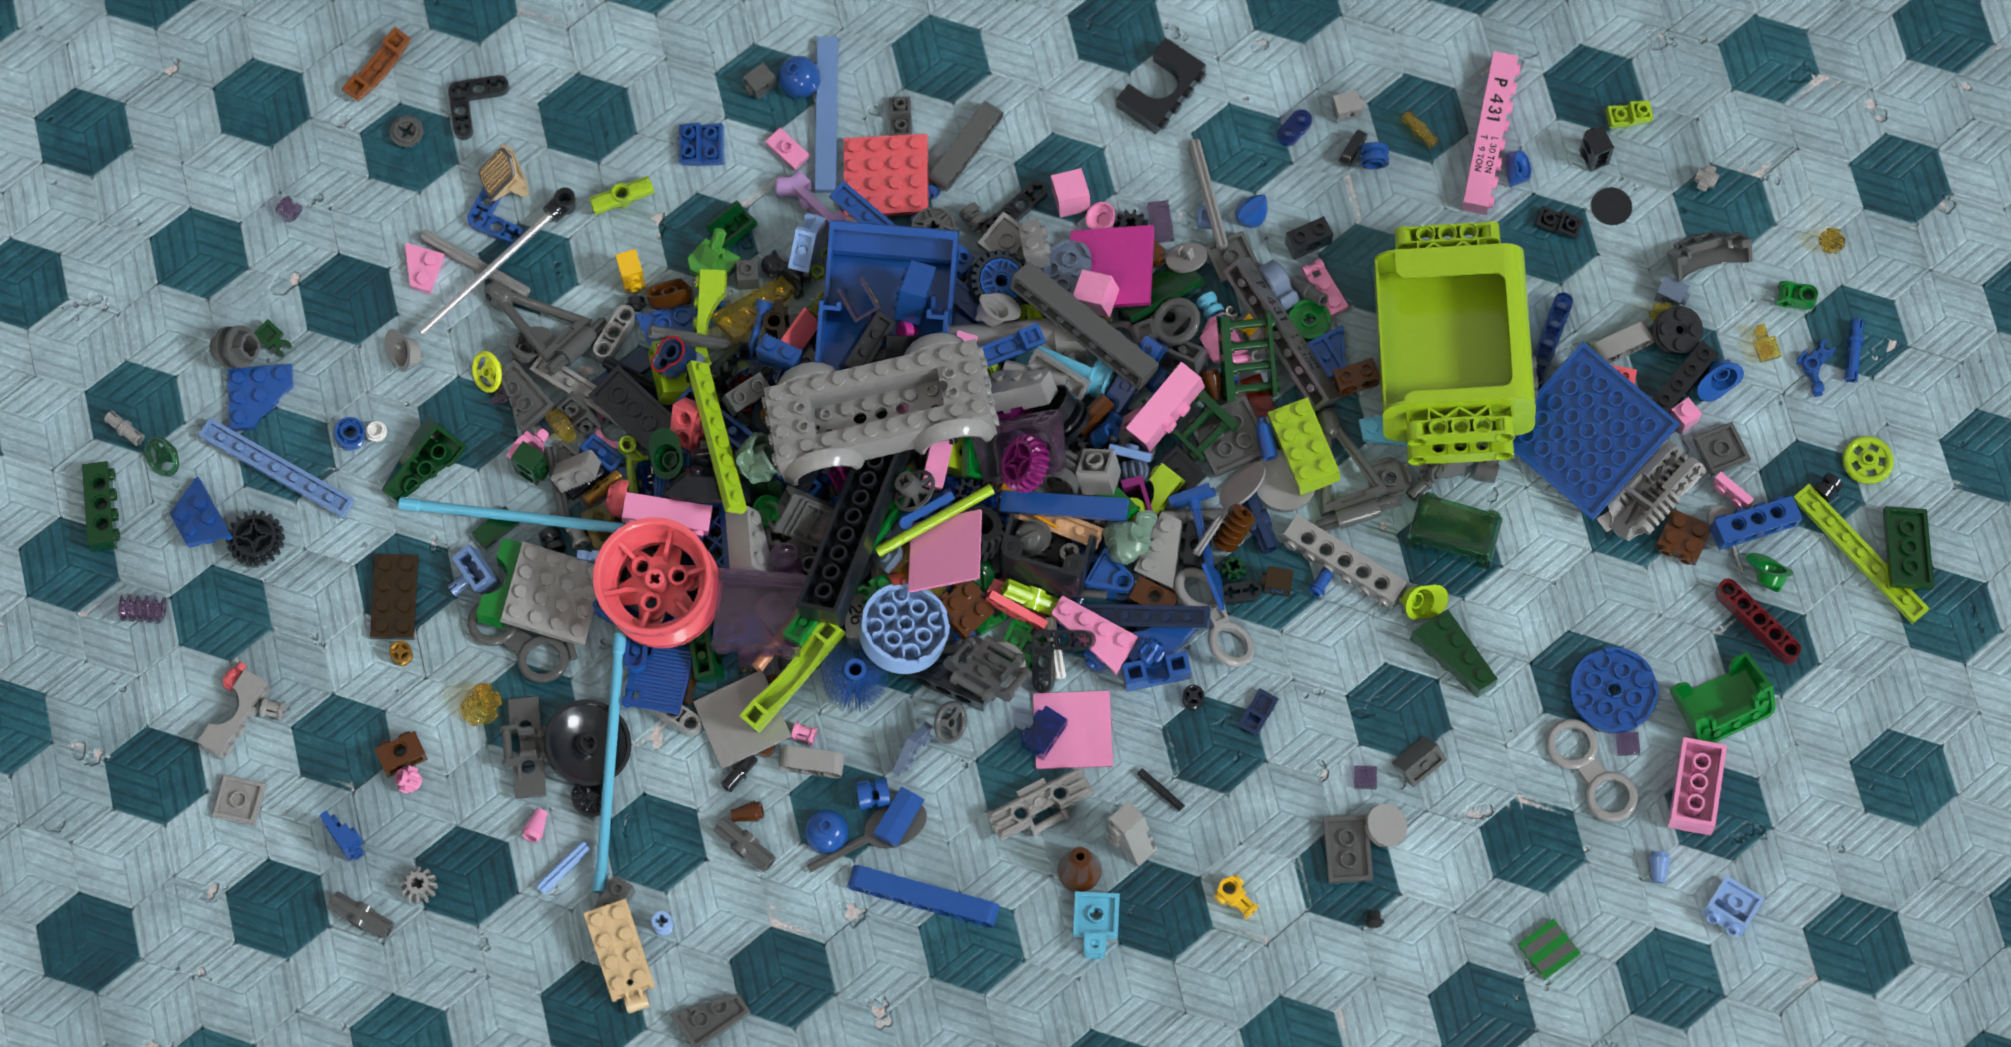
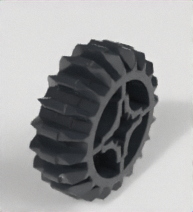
(239, 538)

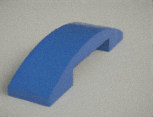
(1013, 345)

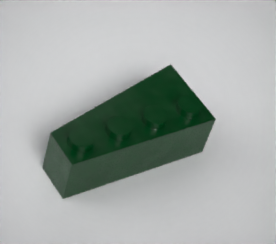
(1455, 652)

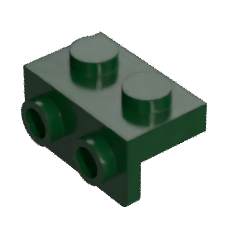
(735, 223)

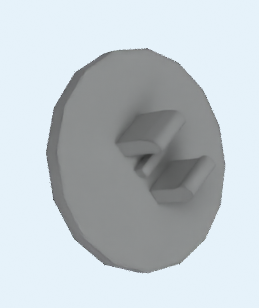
(1186, 257)

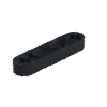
(1011, 208)

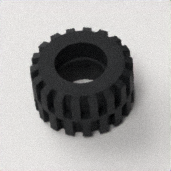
(992, 530)

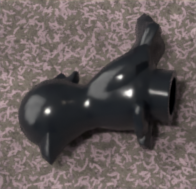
(774, 267)

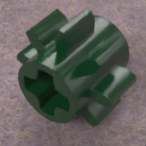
(1234, 575)

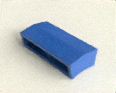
(898, 817)

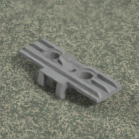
(1037, 798)

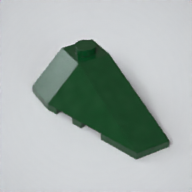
(425, 455)

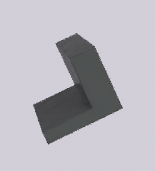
(1420, 760)

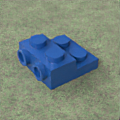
(345, 837)

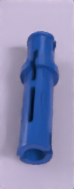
(1854, 342)

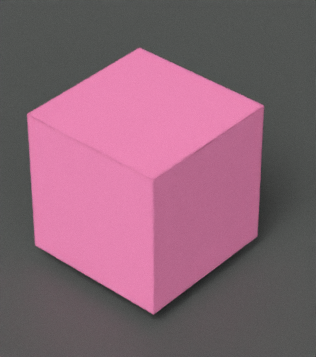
(1070, 192)
(1097, 292)

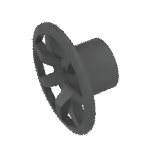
(909, 486)

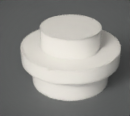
(376, 431)

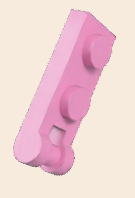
(1336, 303)

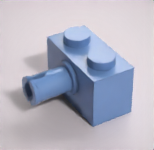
(474, 572)

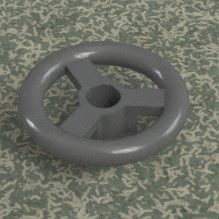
(947, 721)

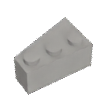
(1022, 389)
(747, 542)
(1164, 550)
(1128, 832)

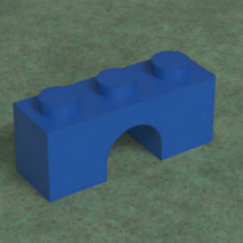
(1143, 675)

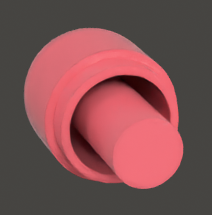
(232, 676)

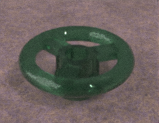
(164, 454)

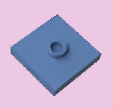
(1132, 451)

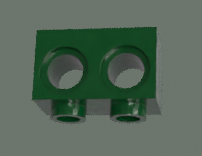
(530, 463)

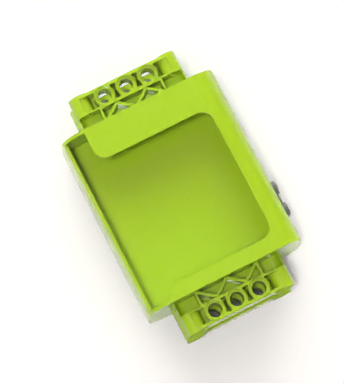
(1454, 343)

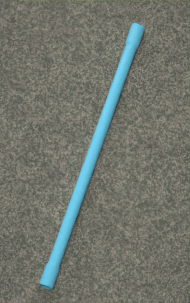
(415, 504)
(601, 874)

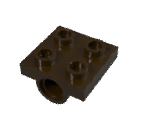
(777, 321)

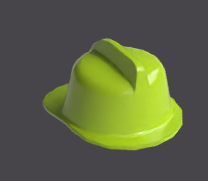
(1424, 601)

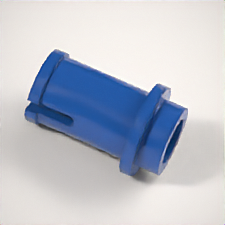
(1321, 582)

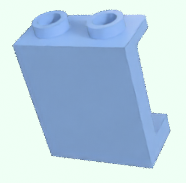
(807, 243)

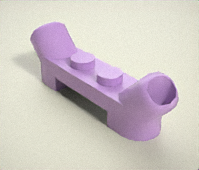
(800, 186)

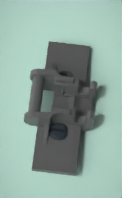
(529, 766)

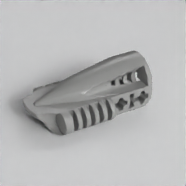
(1648, 496)

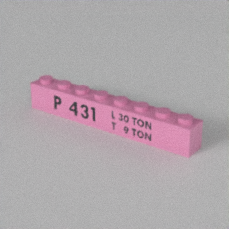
(1490, 132)

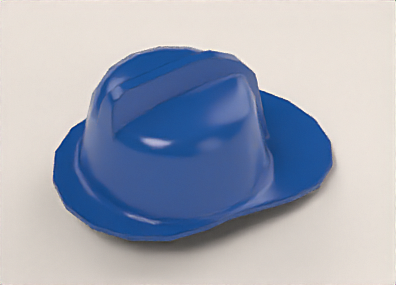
(1720, 378)

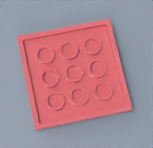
(889, 172)

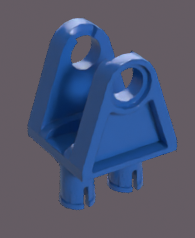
(1109, 577)

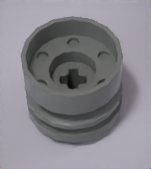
(934, 218)
(1062, 483)

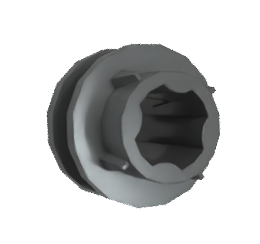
(234, 347)

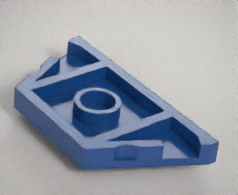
(199, 517)

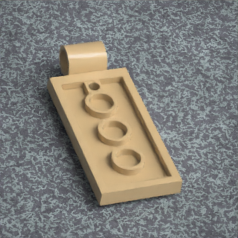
(620, 954)

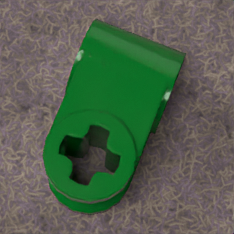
(1795, 295)

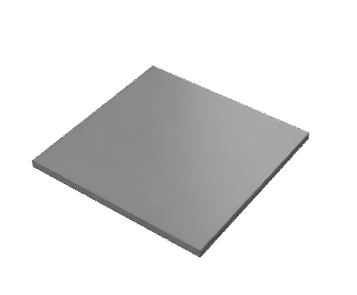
(727, 731)

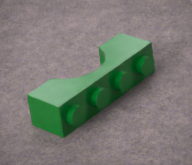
(492, 604)

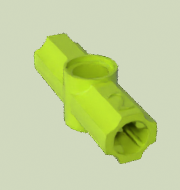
(608, 200)
(1029, 597)

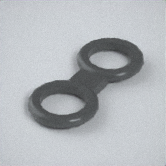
(1153, 326)
(521, 644)

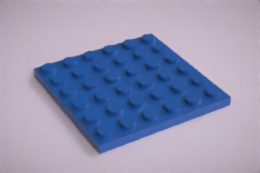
(1592, 431)

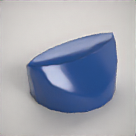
(1517, 167)
(1252, 211)

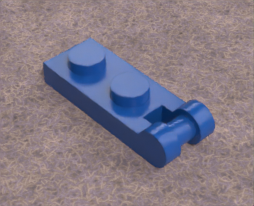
(941, 500)

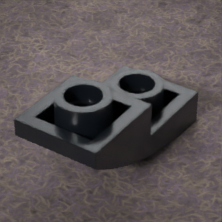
(1557, 223)

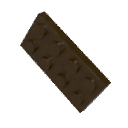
(394, 597)

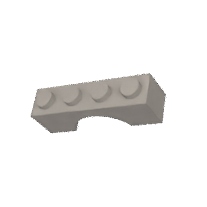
(220, 738)

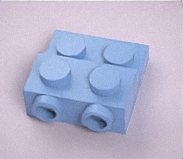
(1733, 907)

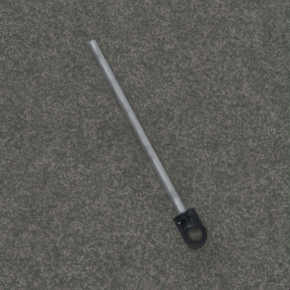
(554, 211)

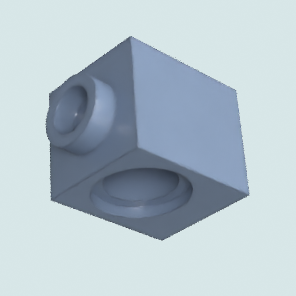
(1672, 292)

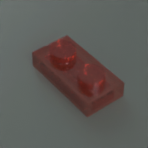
(1259, 401)

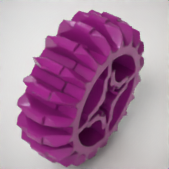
(1025, 463)

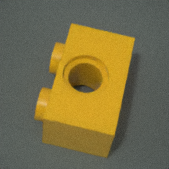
(630, 271)

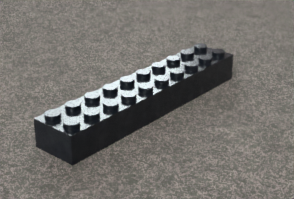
(850, 539)

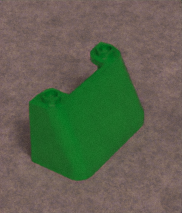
(1726, 702)

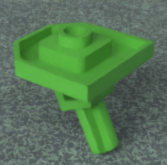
(712, 256)

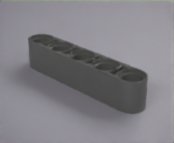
(966, 146)

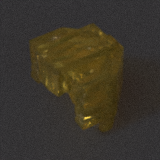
(480, 705)

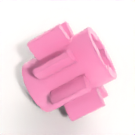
(408, 779)

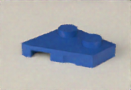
(1330, 350)

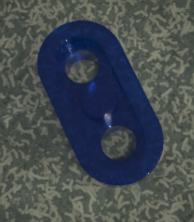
(1295, 126)

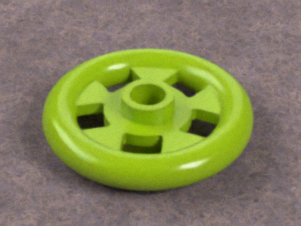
(1860, 475)

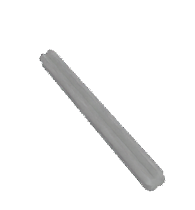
(1208, 194)
(472, 262)

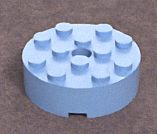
(903, 649)

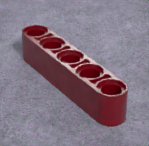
(1762, 631)

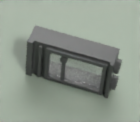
(803, 517)

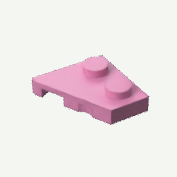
(423, 267)

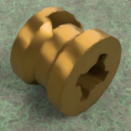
(396, 651)

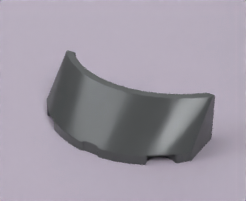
(1708, 250)

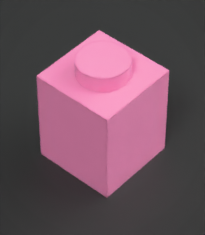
(1686, 414)

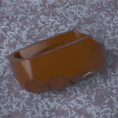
(669, 294)

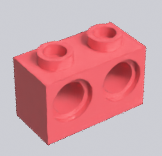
(687, 423)

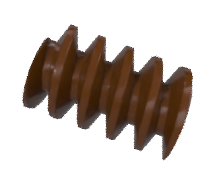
(1234, 528)

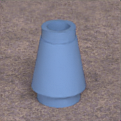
(1659, 866)

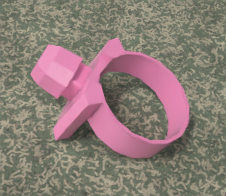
(536, 441)

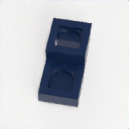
(1258, 712)

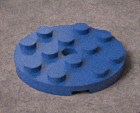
(1616, 712)

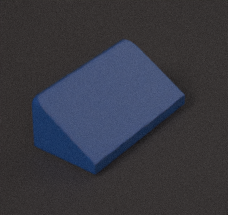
(608, 456)

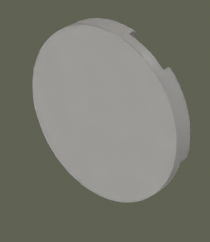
(1279, 489)

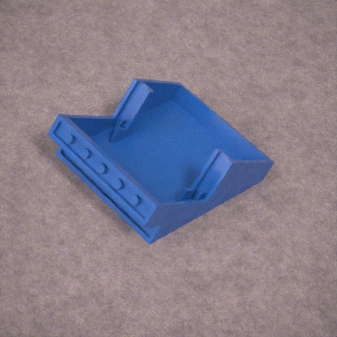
(881, 255)

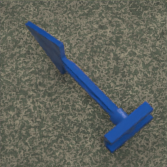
(1192, 499)

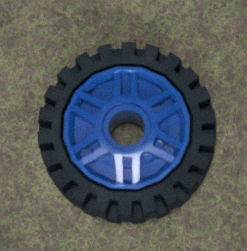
(992, 266)

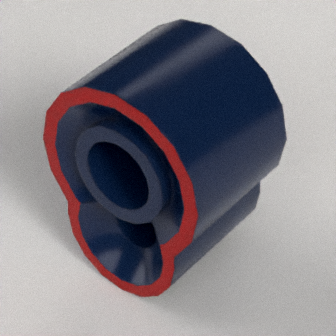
(672, 357)

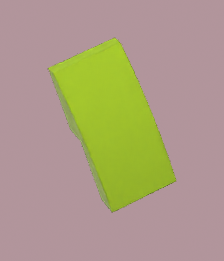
(1629, 115)

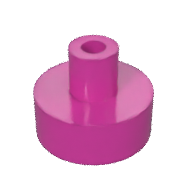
(907, 328)

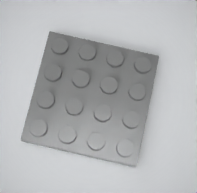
(551, 594)

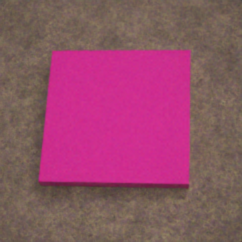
(1125, 256)

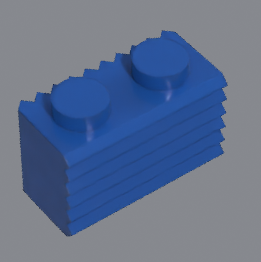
(778, 353)

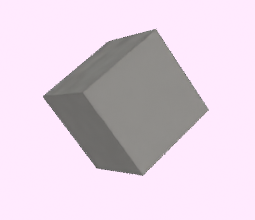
(1098, 472)

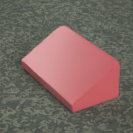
(801, 330)

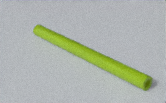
(934, 520)

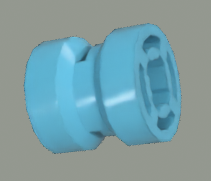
(1209, 305)

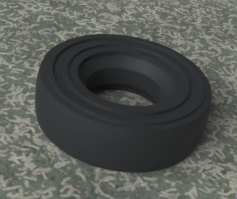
(1054, 555)

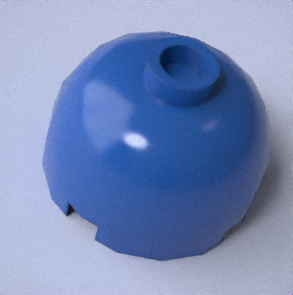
(799, 77)
(826, 831)

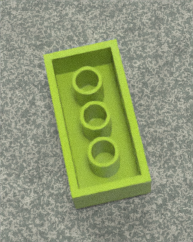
(1304, 446)

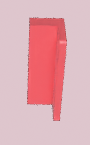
(1013, 609)

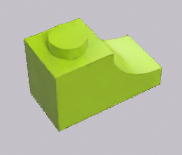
(1165, 484)

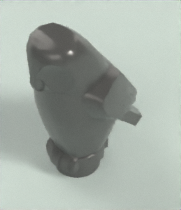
(1446, 470)

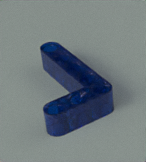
(1552, 333)

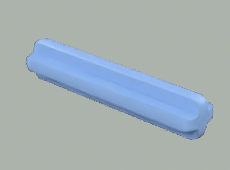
(563, 867)

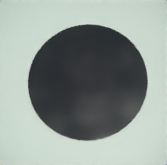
(1611, 206)

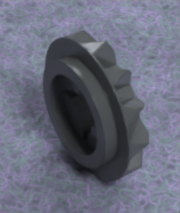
(405, 123)

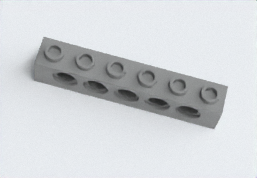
(1339, 551)

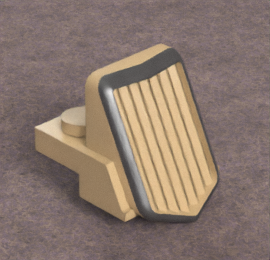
(503, 174)

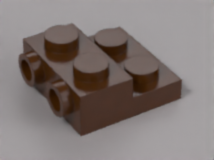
(1683, 537)
(965, 608)

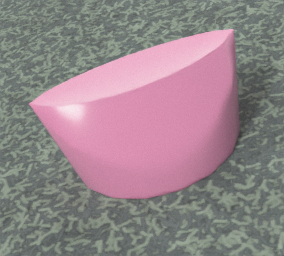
(1100, 216)

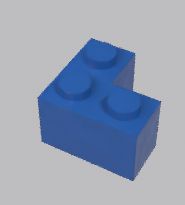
(913, 292)

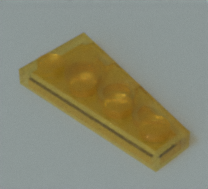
(739, 317)

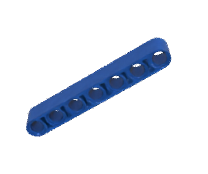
(923, 896)

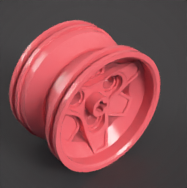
(672, 597)

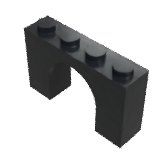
(1155, 112)

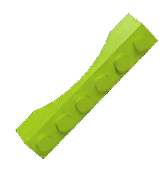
(712, 290)
(777, 694)

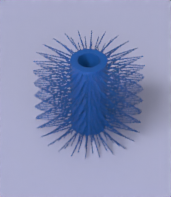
(853, 676)

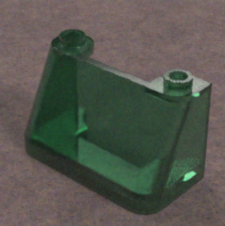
(1455, 528)

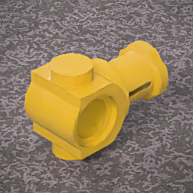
(1237, 898)

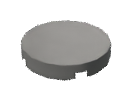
(1386, 825)

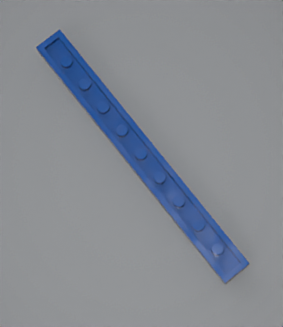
(865, 212)

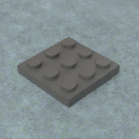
(1231, 449)

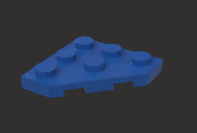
(255, 393)

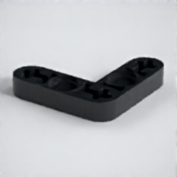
(464, 98)
(718, 368)
(1048, 650)

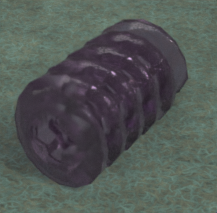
(142, 609)

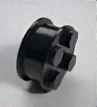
(1689, 330)

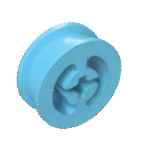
(1102, 379)

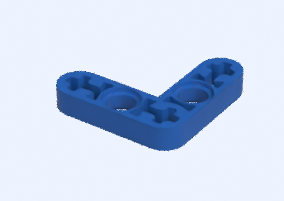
(489, 219)

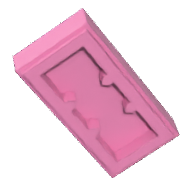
(787, 149)

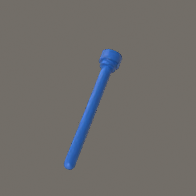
(762, 308)

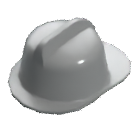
(997, 309)
(402, 350)

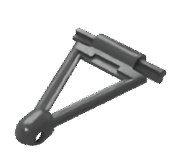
(567, 345)
(1359, 505)

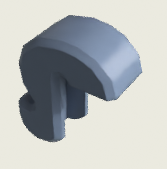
(1279, 283)

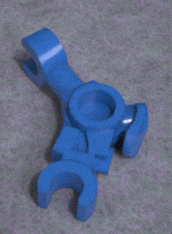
(1812, 364)

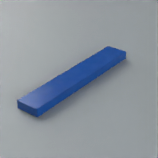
(1064, 505)

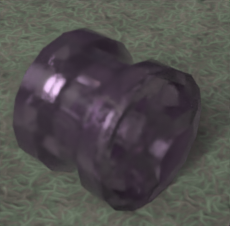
(288, 209)

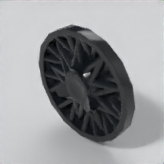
(587, 800)

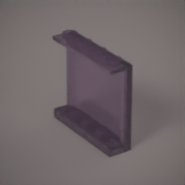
(755, 611)

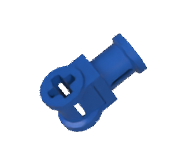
(1109, 426)

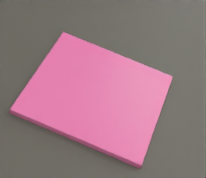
(946, 553)
(1088, 734)

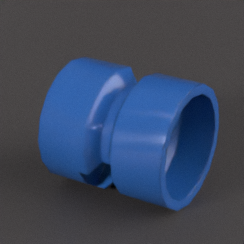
(865, 795)

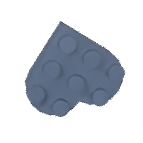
(1067, 262)

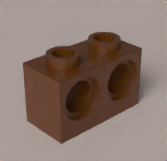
(1356, 377)

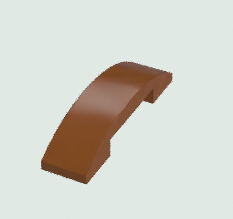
(379, 65)

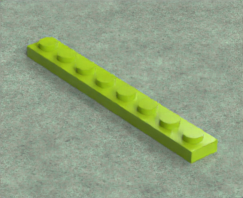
(716, 437)
(1858, 552)

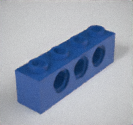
(1121, 391)
(1727, 536)

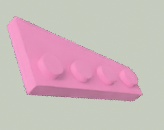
(1112, 642)

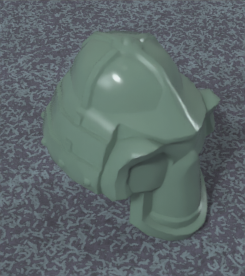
(755, 459)
(1130, 539)

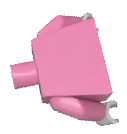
(1210, 341)

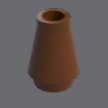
(1212, 383)
(748, 812)

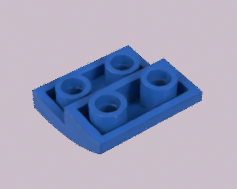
(701, 144)

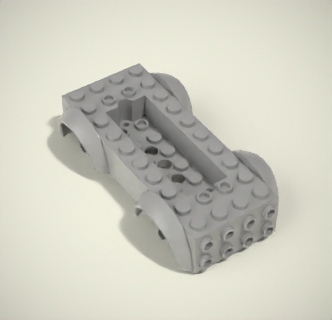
(816, 406)

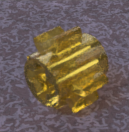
(1832, 240)

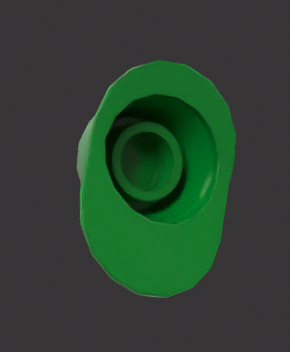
(1769, 572)

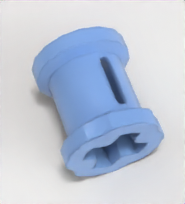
(656, 920)

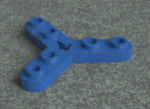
(635, 653)

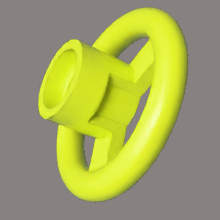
(490, 370)

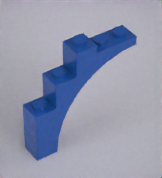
(1172, 639)

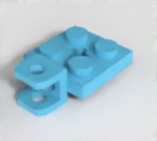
(1098, 930)

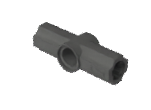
(744, 844)
(361, 915)

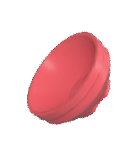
(616, 497)

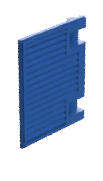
(661, 682)

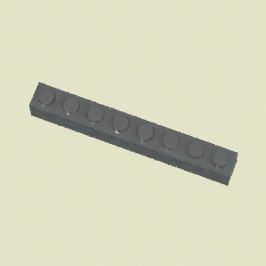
(1084, 325)

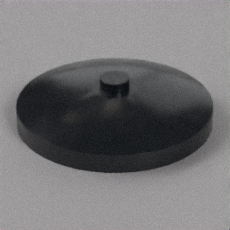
(578, 742)

